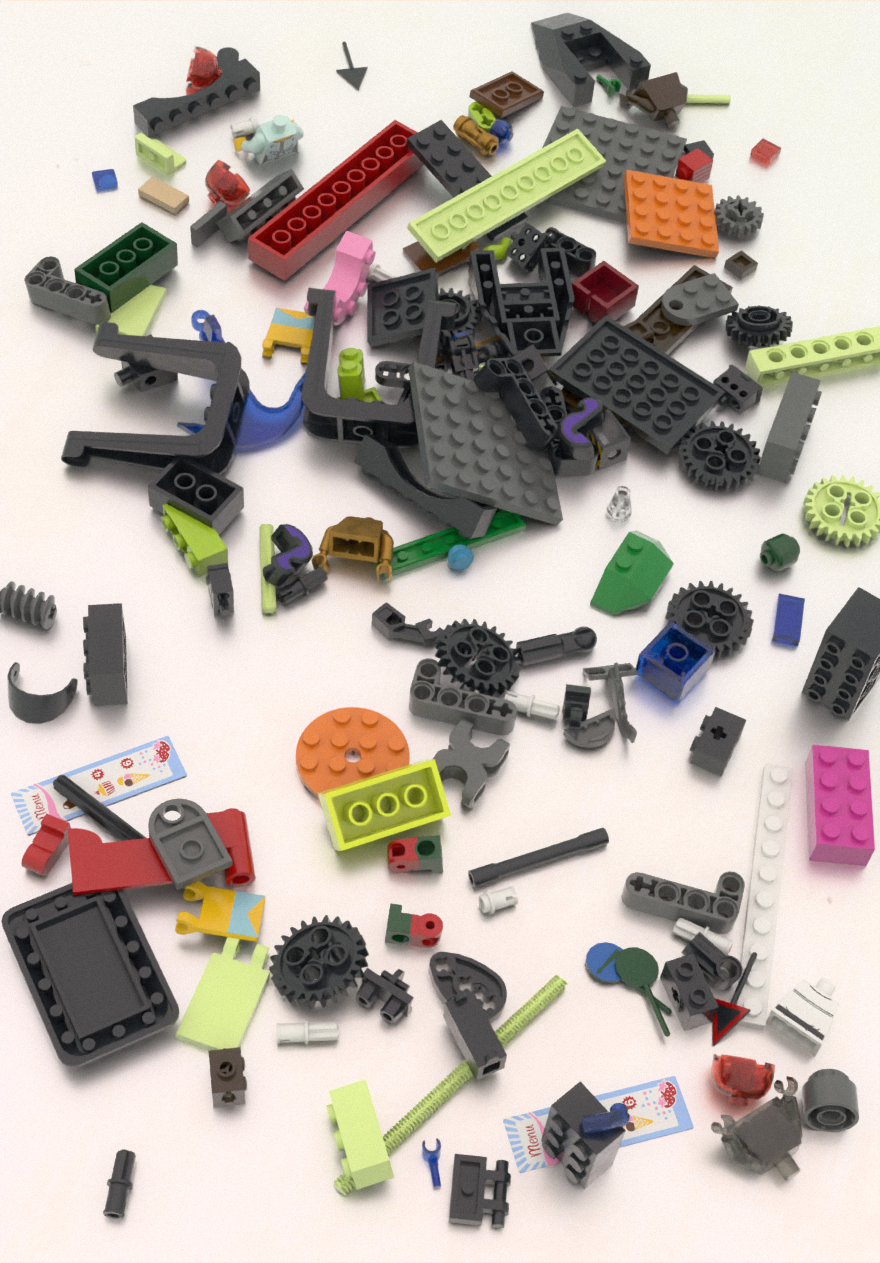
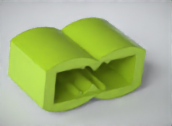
(351, 374)

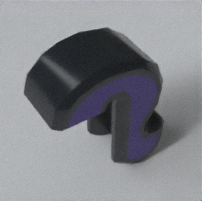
(577, 425)
(292, 559)

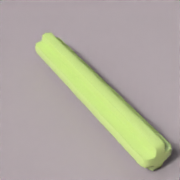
(268, 591)

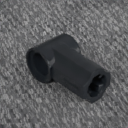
(711, 960)

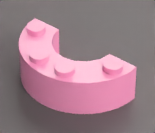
(349, 274)

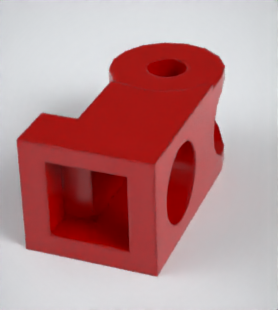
(46, 845)

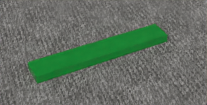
(436, 546)

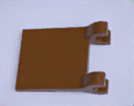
(424, 261)

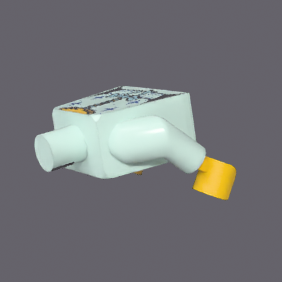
(272, 140)

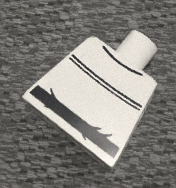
(806, 1014)

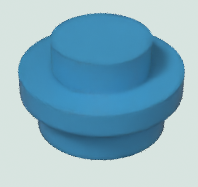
(460, 557)

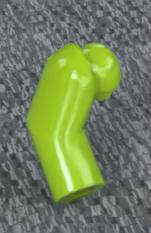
(499, 250)

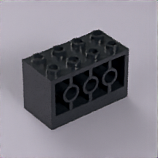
(847, 657)

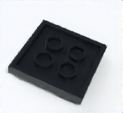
(399, 306)

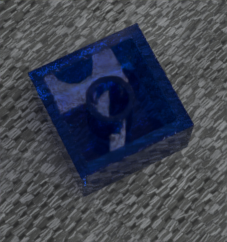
(674, 661)

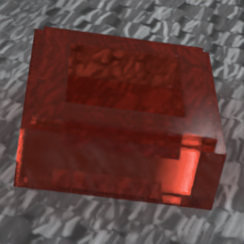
(765, 151)

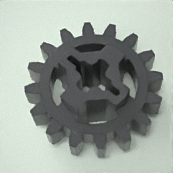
(738, 216)

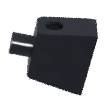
(143, 377)

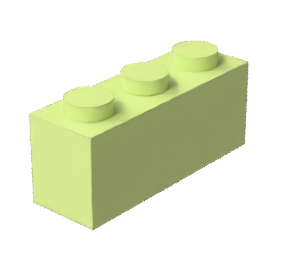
(359, 1135)

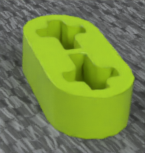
(484, 120)

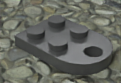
(698, 301)
(187, 845)

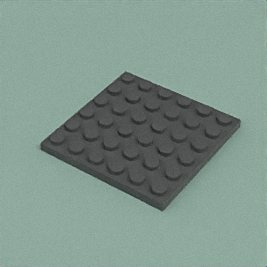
(623, 148)
(477, 448)

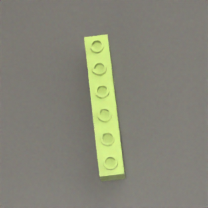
(815, 356)

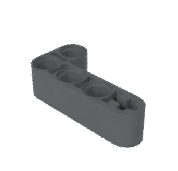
(50, 289)
(494, 714)
(682, 896)

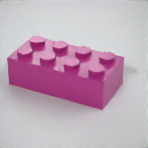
(839, 805)

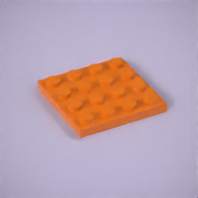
(670, 214)

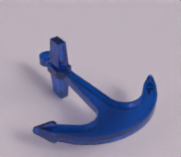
(259, 423)

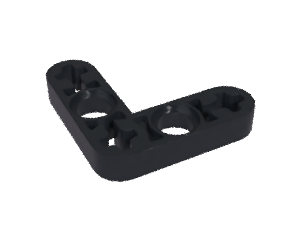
(402, 368)

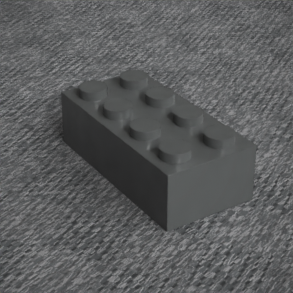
(790, 427)

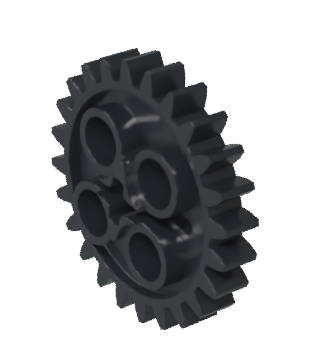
(719, 456)
(711, 611)
(464, 643)
(319, 961)

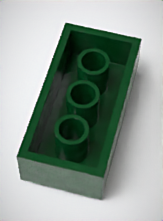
(128, 265)

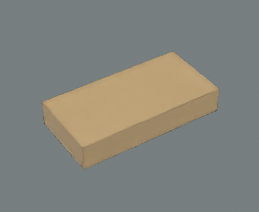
(163, 195)

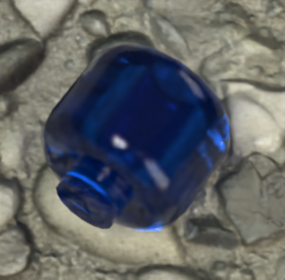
(502, 130)

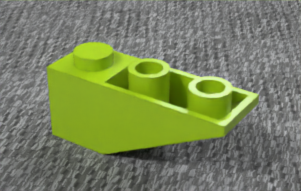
(198, 541)

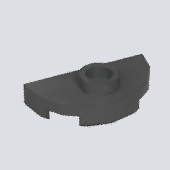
(593, 731)

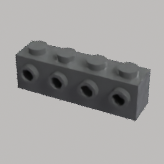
(259, 206)

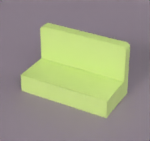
(158, 154)

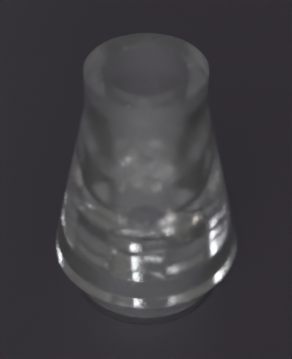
(619, 507)

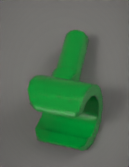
(612, 85)

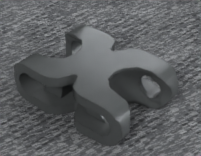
(470, 763)

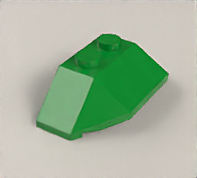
(632, 574)

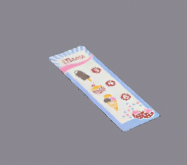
(105, 780)
(654, 1112)

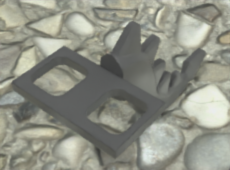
(615, 684)

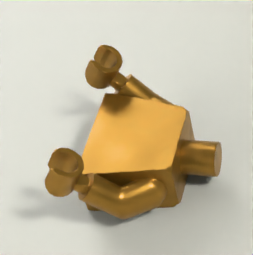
(357, 540)

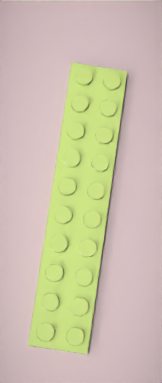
(505, 195)

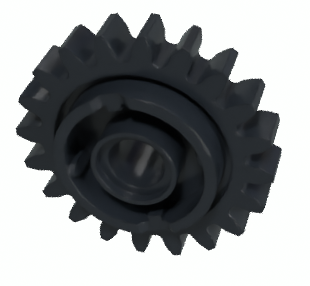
(467, 315)
(759, 326)

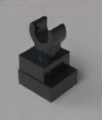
(576, 705)

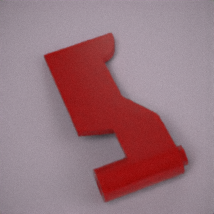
(136, 863)

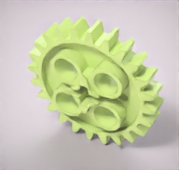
(826, 504)

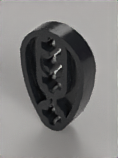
(466, 970)

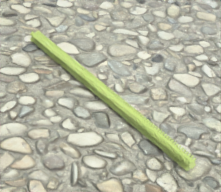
(459, 1075)

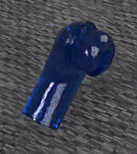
(616, 1118)

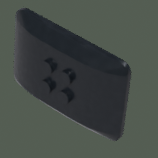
(89, 972)

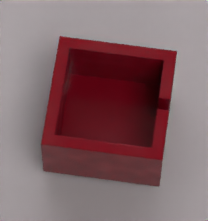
(604, 293)

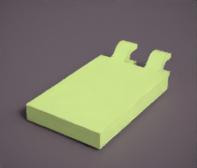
(139, 312)
(225, 998)

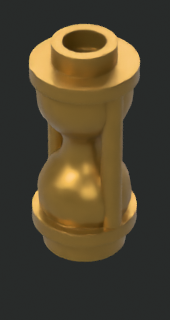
(469, 130)

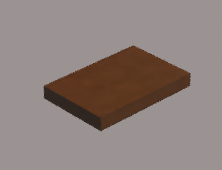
(506, 94)

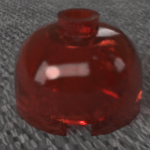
(202, 70)
(225, 185)
(741, 1078)

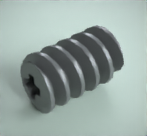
(28, 606)

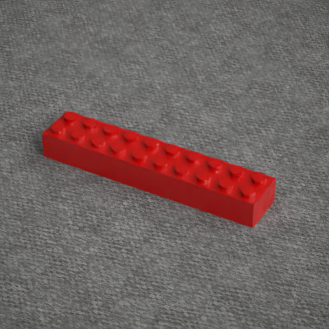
(334, 202)

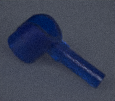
(432, 1158)

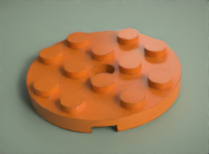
(339, 733)

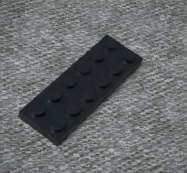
(454, 166)

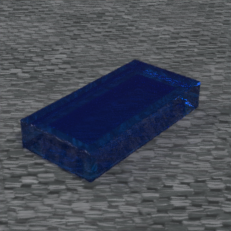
(788, 619)

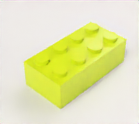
(384, 804)

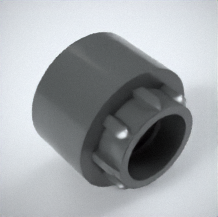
(830, 1101)

